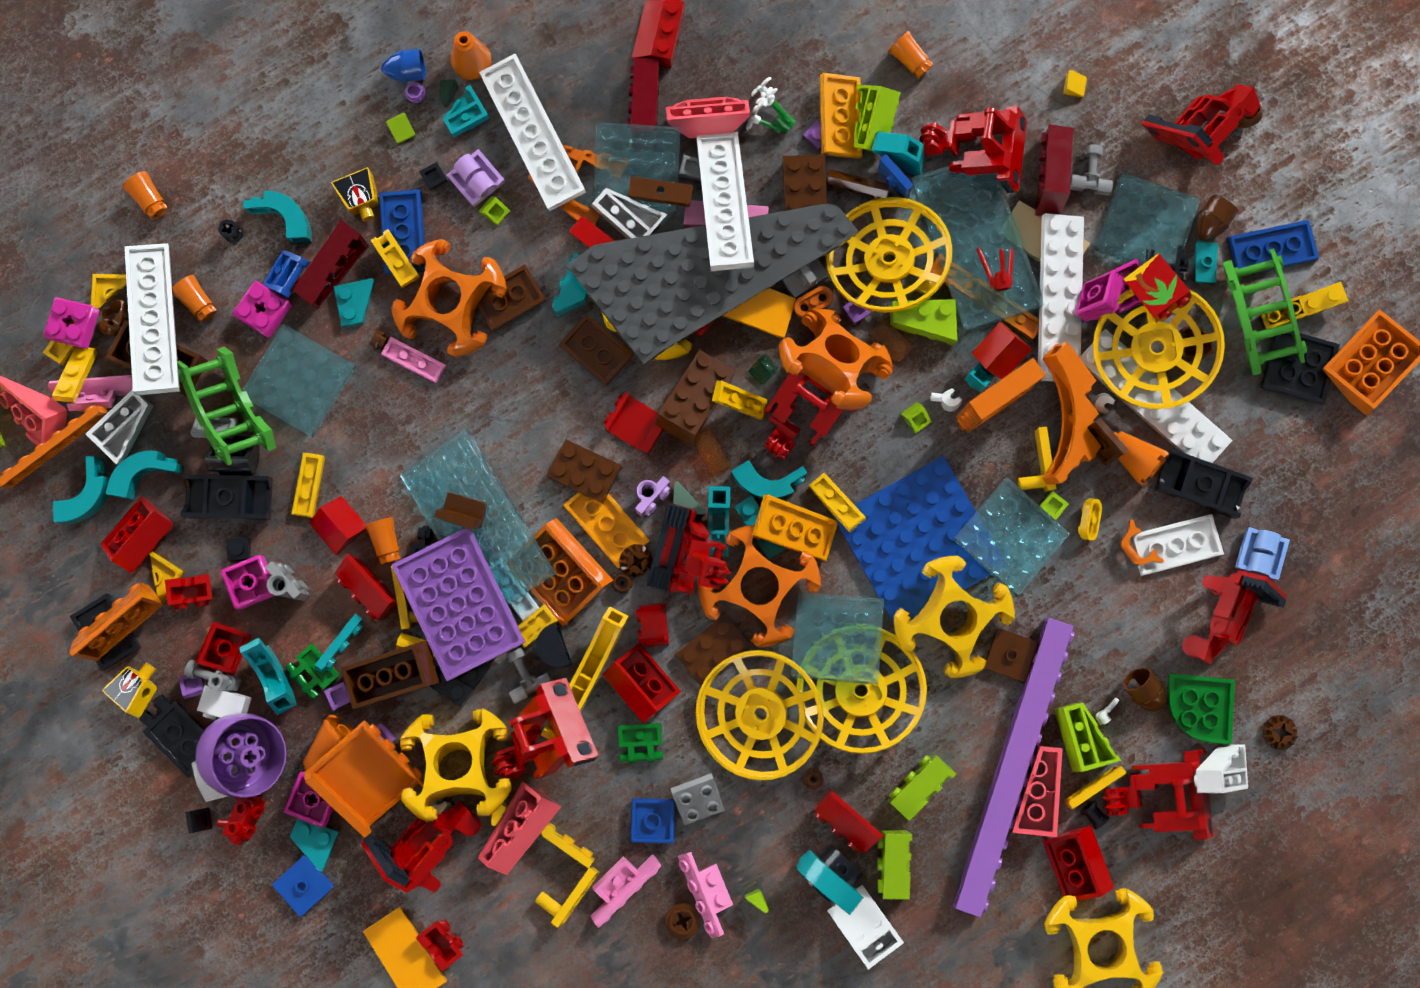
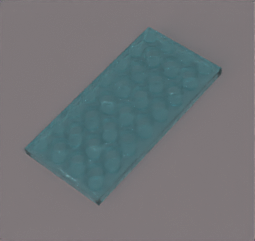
(978, 217)
(504, 536)

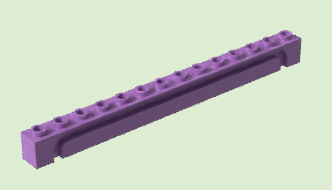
(1013, 767)

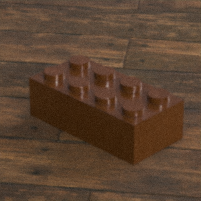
(804, 181)
(121, 354)
(691, 399)
(390, 675)

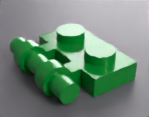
(307, 661)
(640, 735)

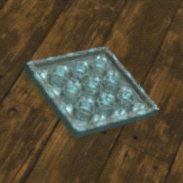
(635, 152)
(1146, 218)
(298, 380)
(1011, 536)
(838, 637)

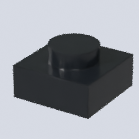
(433, 176)
(238, 549)
(198, 820)

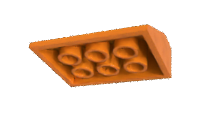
(1373, 362)
(577, 574)
(116, 623)

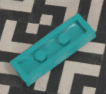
(748, 512)
(340, 644)

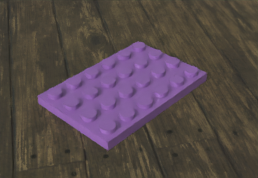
(458, 603)

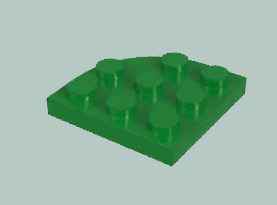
(1202, 706)

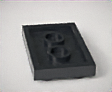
(86, 616)

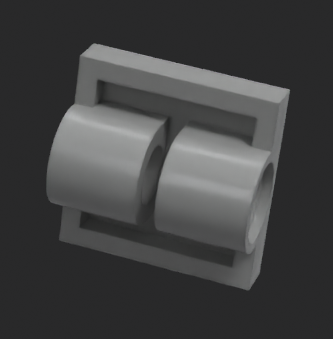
(284, 574)
(697, 799)

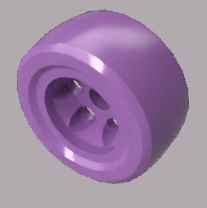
(264, 756)

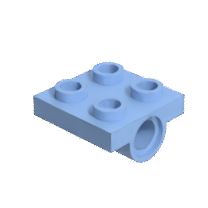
(1262, 553)

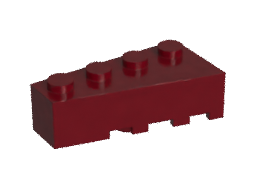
(644, 92)
(1054, 170)
(330, 264)

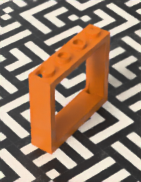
(1000, 395)

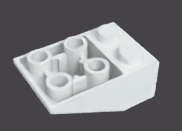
(867, 930)

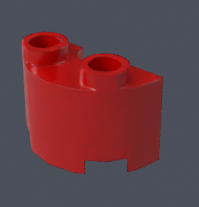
(188, 591)
(653, 625)
(441, 944)

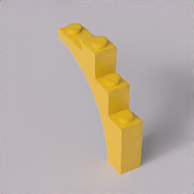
(594, 660)

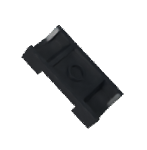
(1203, 483)
(227, 497)
(461, 688)

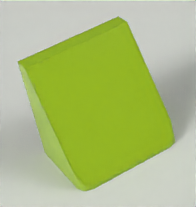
(401, 128)
(494, 210)
(916, 417)
(757, 899)

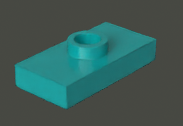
(1205, 262)

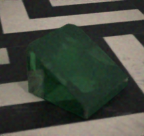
(447, 91)
(763, 369)

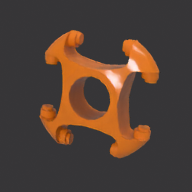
(459, 319)
(835, 359)
(767, 611)

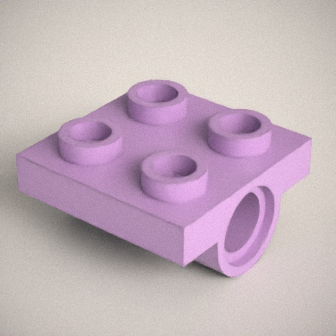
(475, 177)
(648, 504)

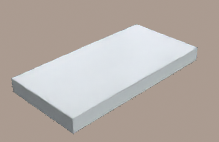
(1178, 544)

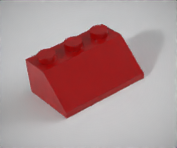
(659, 31)
(136, 535)
(365, 587)
(641, 682)
(846, 822)
(1079, 863)

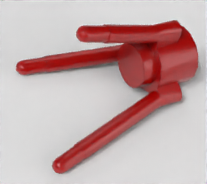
(1002, 280)

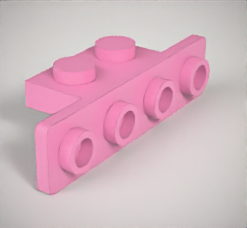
(98, 391)
(620, 885)
(708, 891)

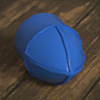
(405, 66)

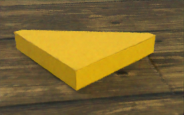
(105, 288)
(163, 571)

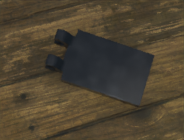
(174, 733)

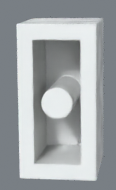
(222, 703)

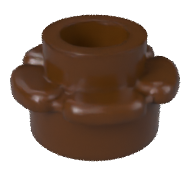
(379, 340)
(622, 589)
(809, 773)

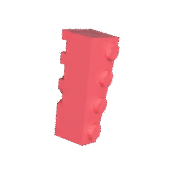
(1041, 795)
(518, 828)

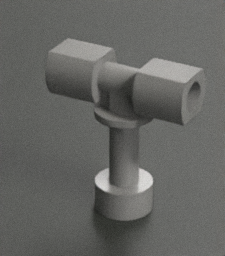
(1091, 179)
(216, 680)
(529, 683)

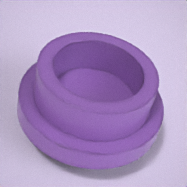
(415, 92)

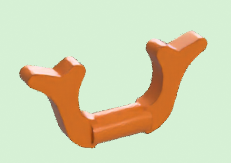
(1125, 545)

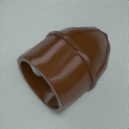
(1215, 217)
(1149, 692)

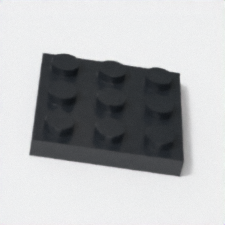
(1299, 379)

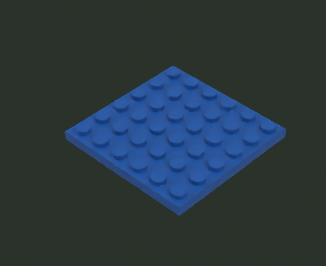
(907, 529)

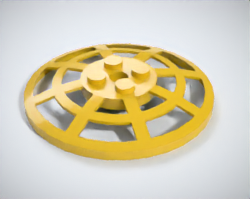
(893, 245)
(1159, 362)
(870, 703)
(749, 721)

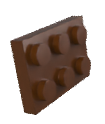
(520, 298)
(596, 349)
(584, 471)
(712, 647)

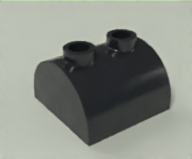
(243, 461)
(552, 647)
(841, 866)

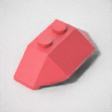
(708, 115)

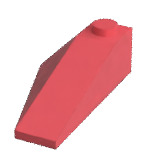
(33, 410)

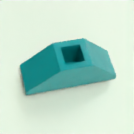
(902, 150)
(571, 294)

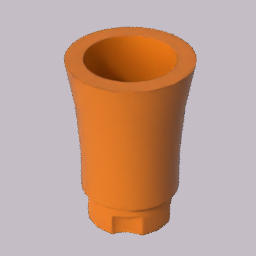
(911, 55)
(145, 194)
(194, 298)
(384, 540)

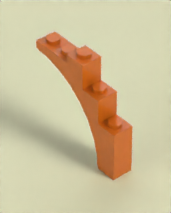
(1078, 413)

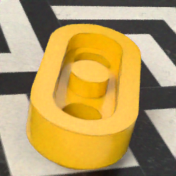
(1090, 519)

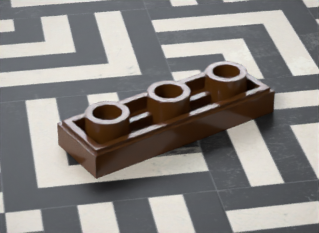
(857, 184)
(648, 190)

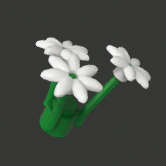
(783, 121)

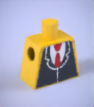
(358, 193)
(132, 689)

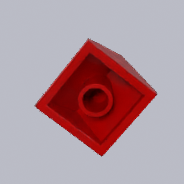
(1001, 351)
(337, 524)
(222, 647)

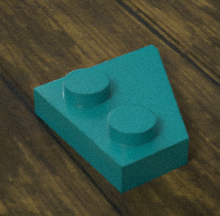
(465, 113)
(353, 301)
(315, 842)

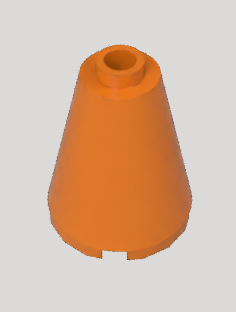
(469, 56)
(1142, 458)
(329, 735)

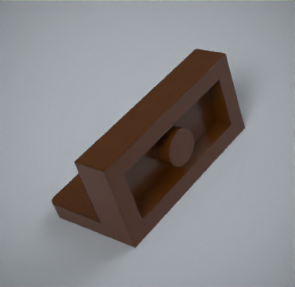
(462, 511)

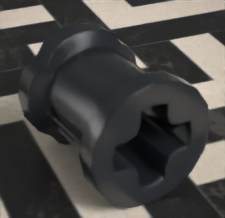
(224, 231)
(1094, 814)

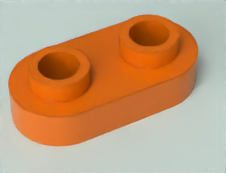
(812, 301)

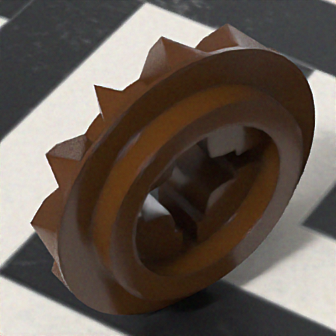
(626, 560)
(1272, 738)
(692, 924)

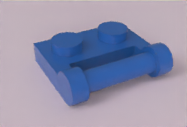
(285, 273)

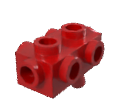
(243, 819)

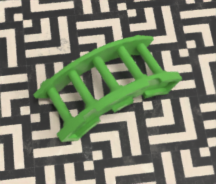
(1245, 314)
(242, 404)

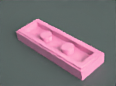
(413, 360)

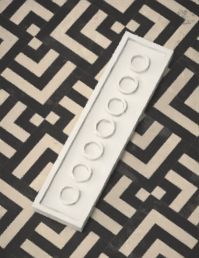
(532, 132)
(724, 202)
(1060, 284)
(151, 319)
(1181, 425)

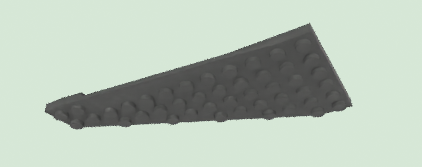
(663, 285)

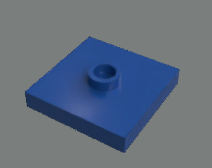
(895, 177)
(652, 820)
(303, 886)

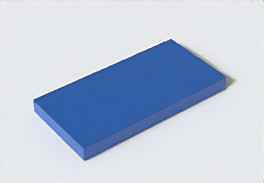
(403, 216)
(1291, 241)

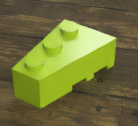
(876, 114)
(930, 319)
(1083, 739)
(920, 786)
(894, 864)

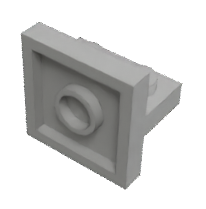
(805, 278)

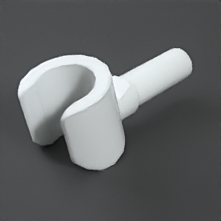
(1102, 716)

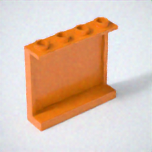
(362, 777)

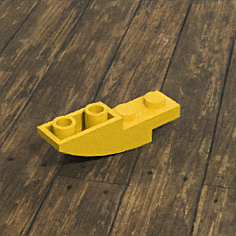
(1308, 305)

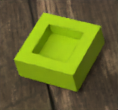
(1054, 505)

